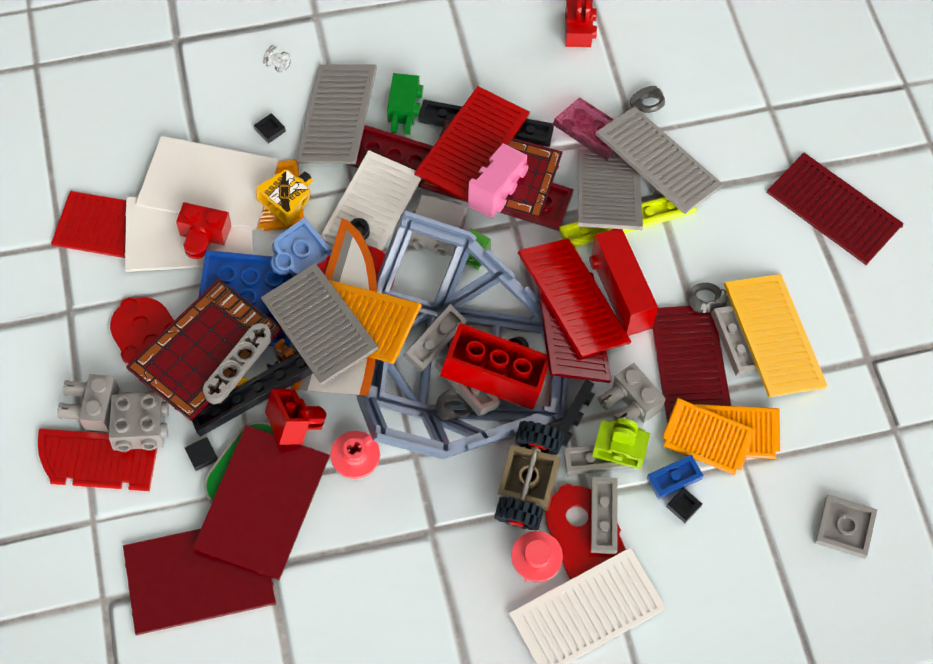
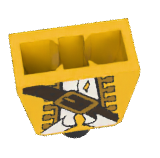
(285, 195)

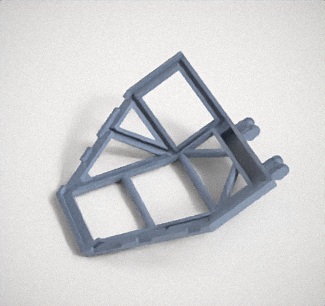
(498, 272)

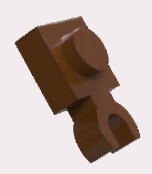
(282, 351)

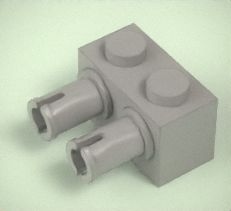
(637, 392)
(96, 405)

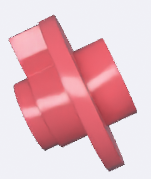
(355, 454)
(537, 556)

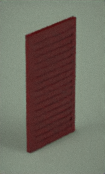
(835, 208)
(561, 355)
(689, 358)

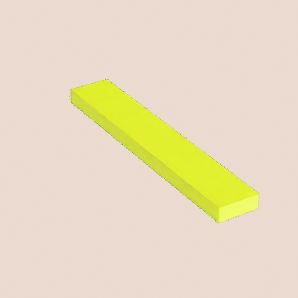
(653, 212)

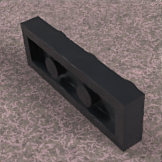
(574, 413)

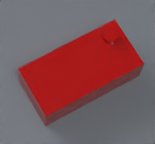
(623, 281)
(495, 366)

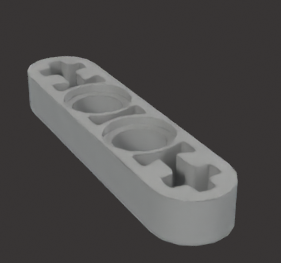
(238, 363)

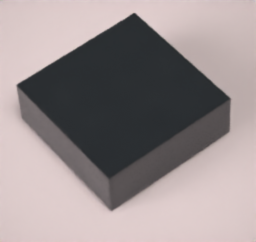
(269, 128)
(201, 453)
(684, 505)

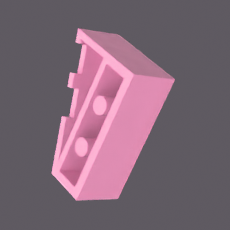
(497, 180)

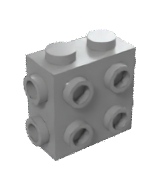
(447, 212)
(138, 421)

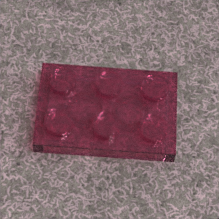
(581, 123)

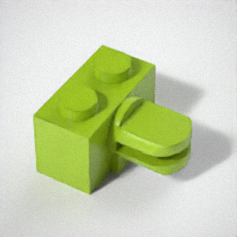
(621, 443)

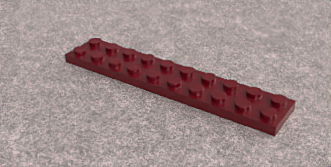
(412, 153)

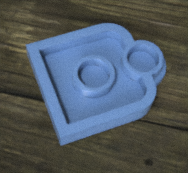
(298, 249)

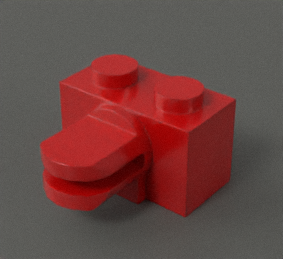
(579, 23)
(201, 228)
(291, 416)

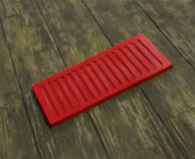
(470, 141)
(92, 224)
(574, 297)

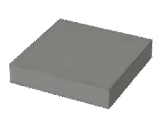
(846, 526)

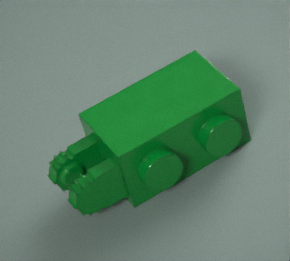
(403, 101)

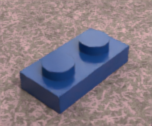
(675, 476)

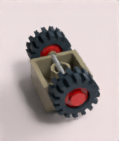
(529, 475)

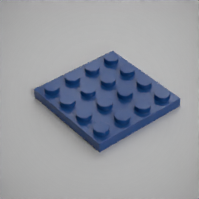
(247, 275)

